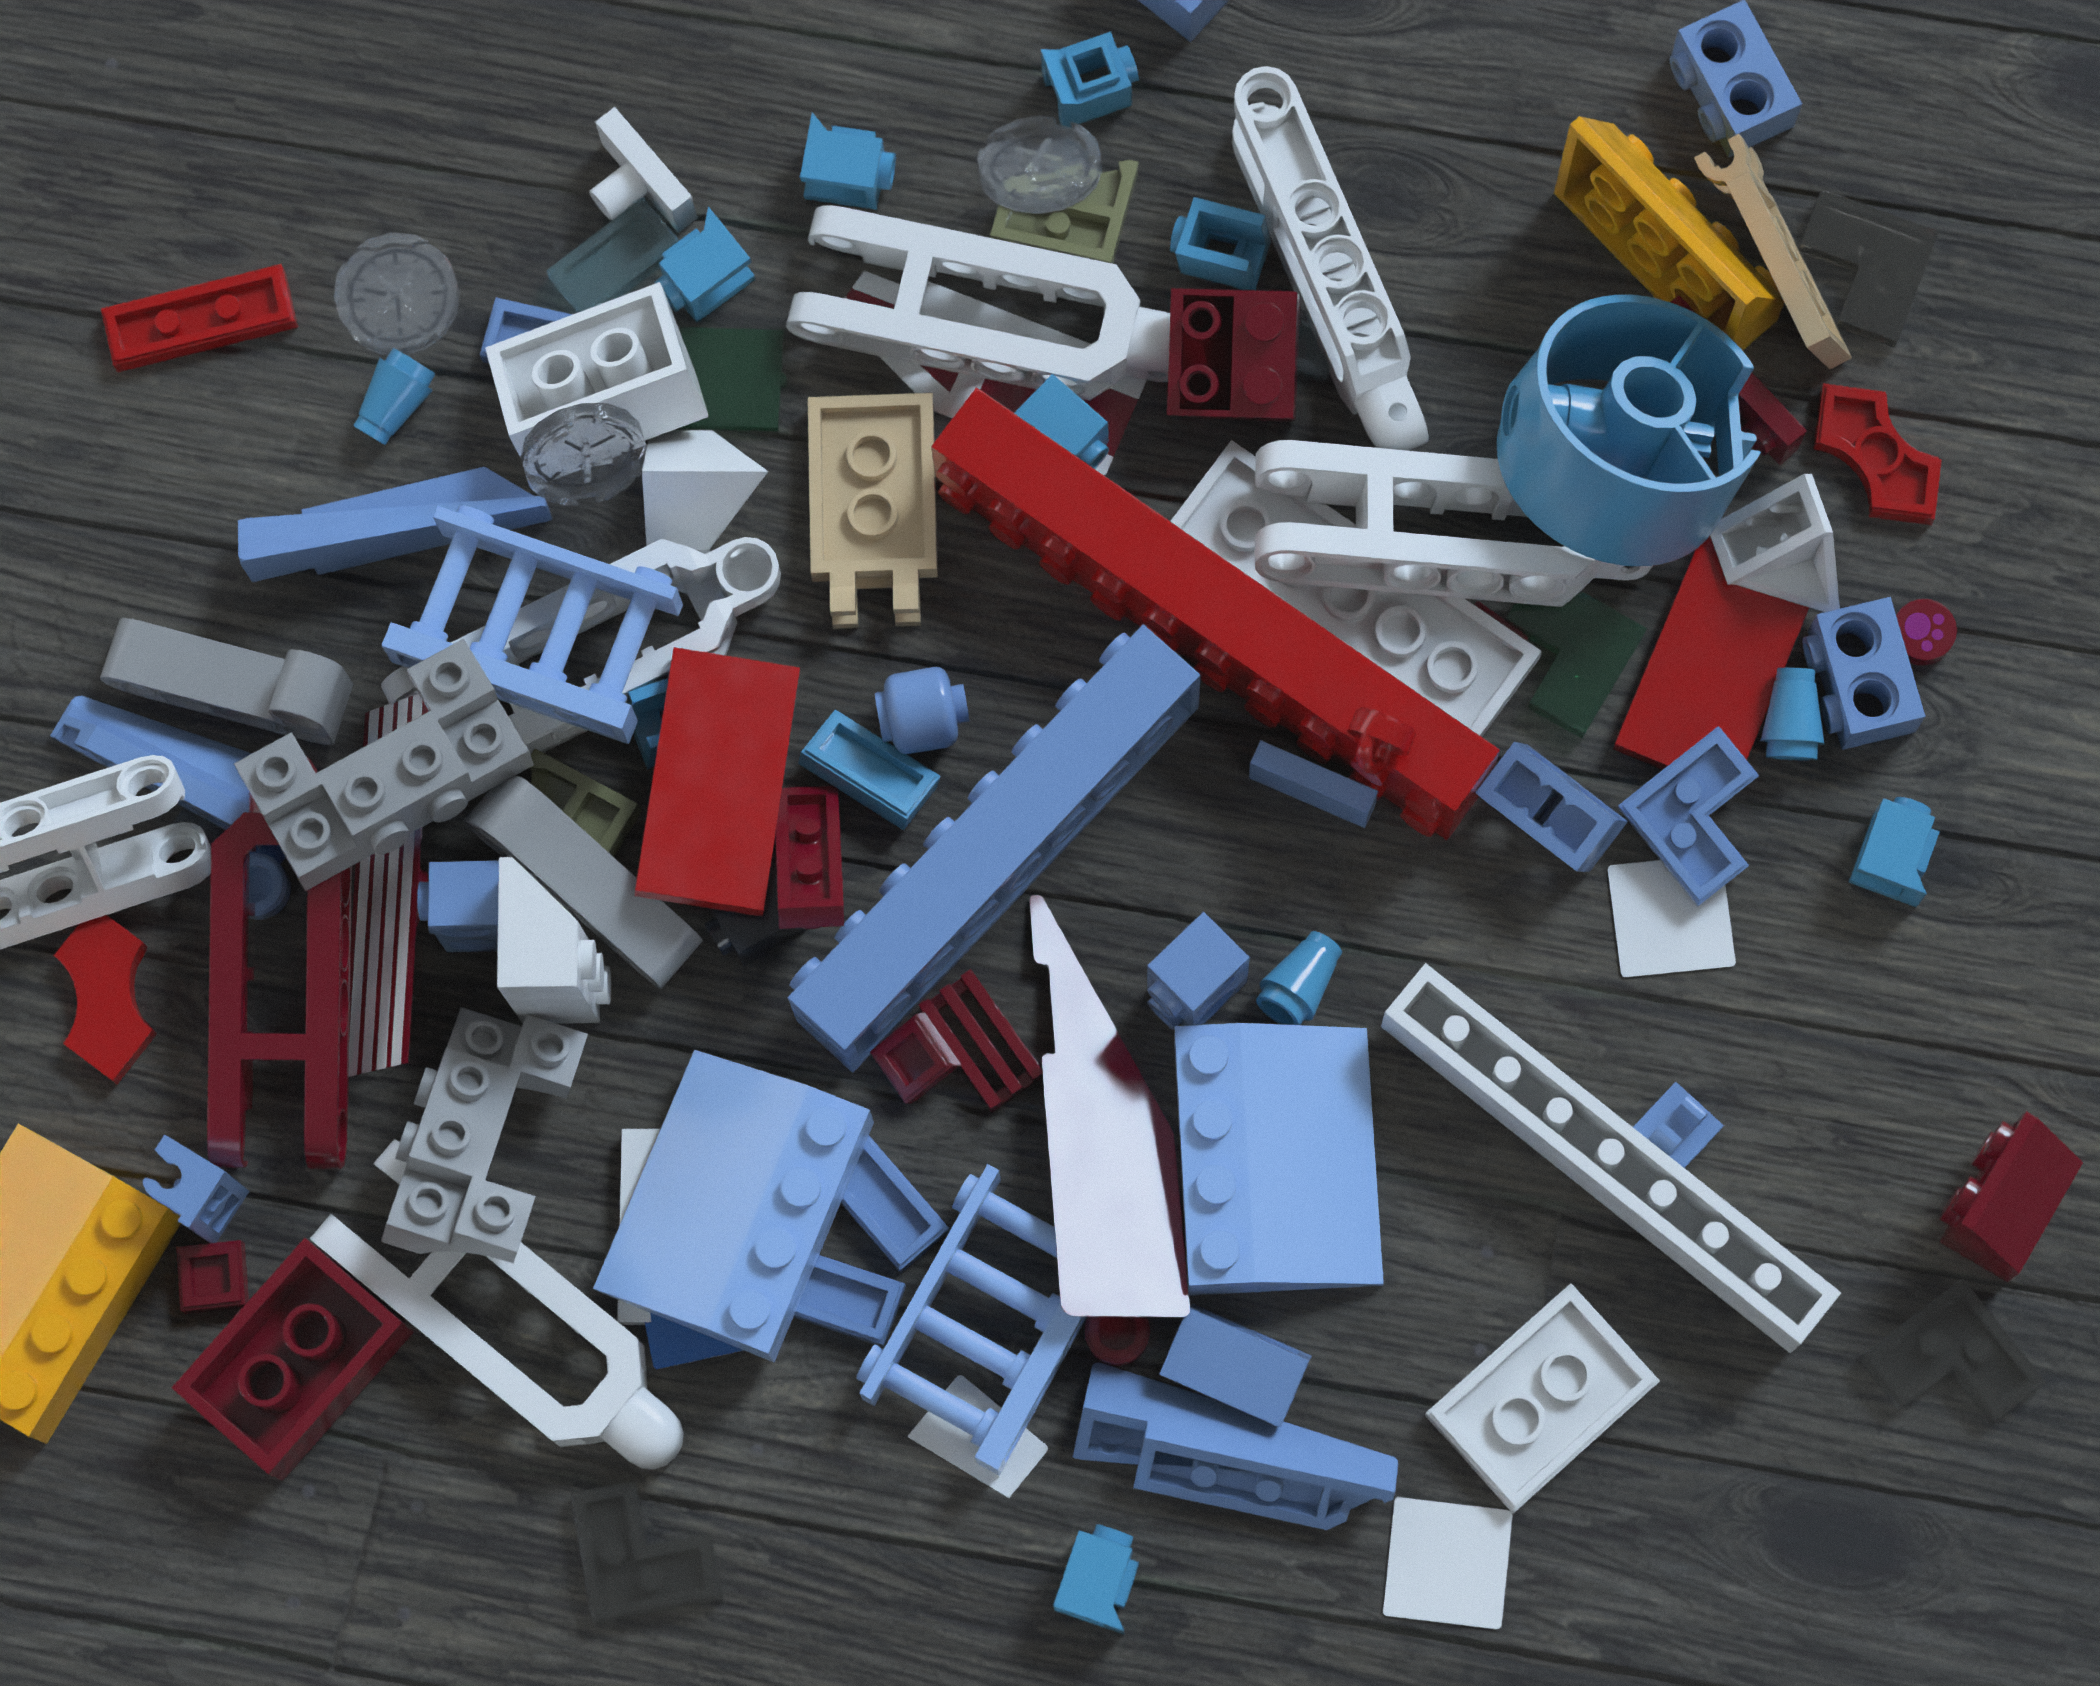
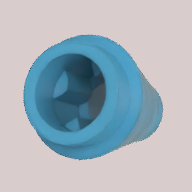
(393, 395)
(1793, 716)
(1299, 981)

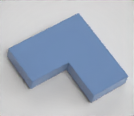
(1675, 811)

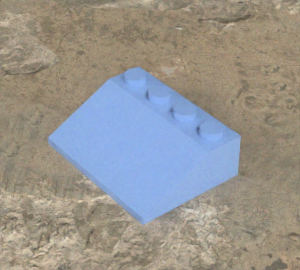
(1277, 1158)
(735, 1203)

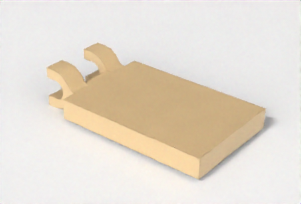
(1779, 251)
(872, 500)

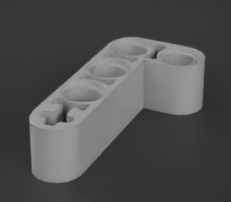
(230, 682)
(584, 878)

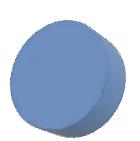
(267, 886)

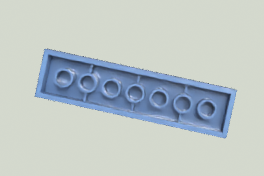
(995, 846)

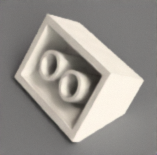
(609, 354)
(544, 954)

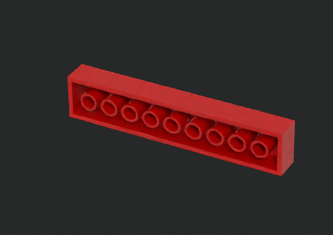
(1204, 610)

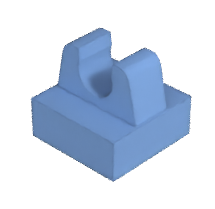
(1679, 1125)

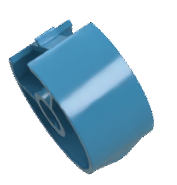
(1625, 464)

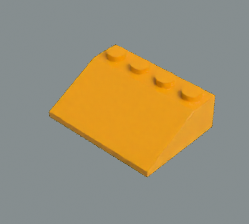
(1661, 233)
(69, 1272)

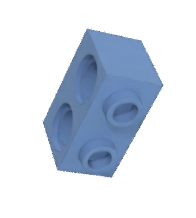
(1749, 75)
(1880, 672)
(1551, 807)
(462, 904)
(1196, 974)

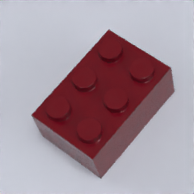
(292, 1360)

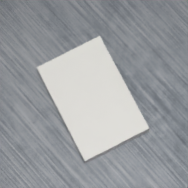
(1542, 1398)

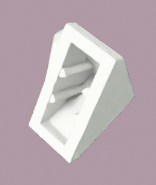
(694, 487)
(1782, 546)

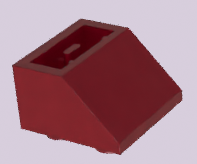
(1233, 354)
(2012, 1198)

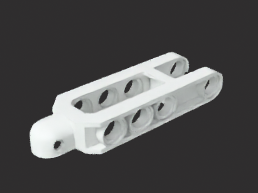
(1318, 250)
(1129, 343)
(1409, 562)
(717, 583)
(101, 878)
(616, 1411)

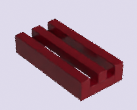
(950, 997)

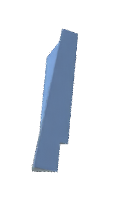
(379, 524)
(202, 764)
(1225, 1456)

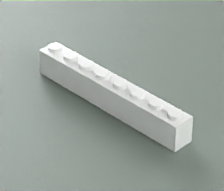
(1609, 1159)

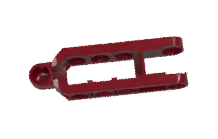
(327, 1005)

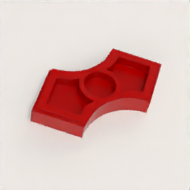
(1895, 475)
(107, 1021)

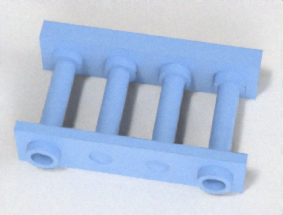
(543, 685)
(1023, 1373)

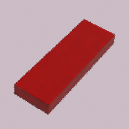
(199, 318)

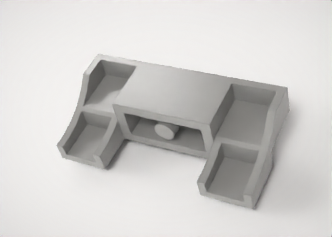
(394, 783)
(444, 1187)

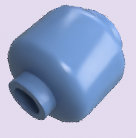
(921, 710)

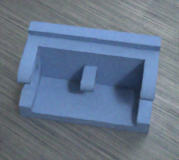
(202, 1196)
(1235, 1365)

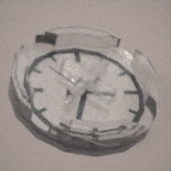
(1039, 165)
(397, 294)
(584, 453)

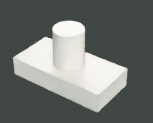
(638, 176)

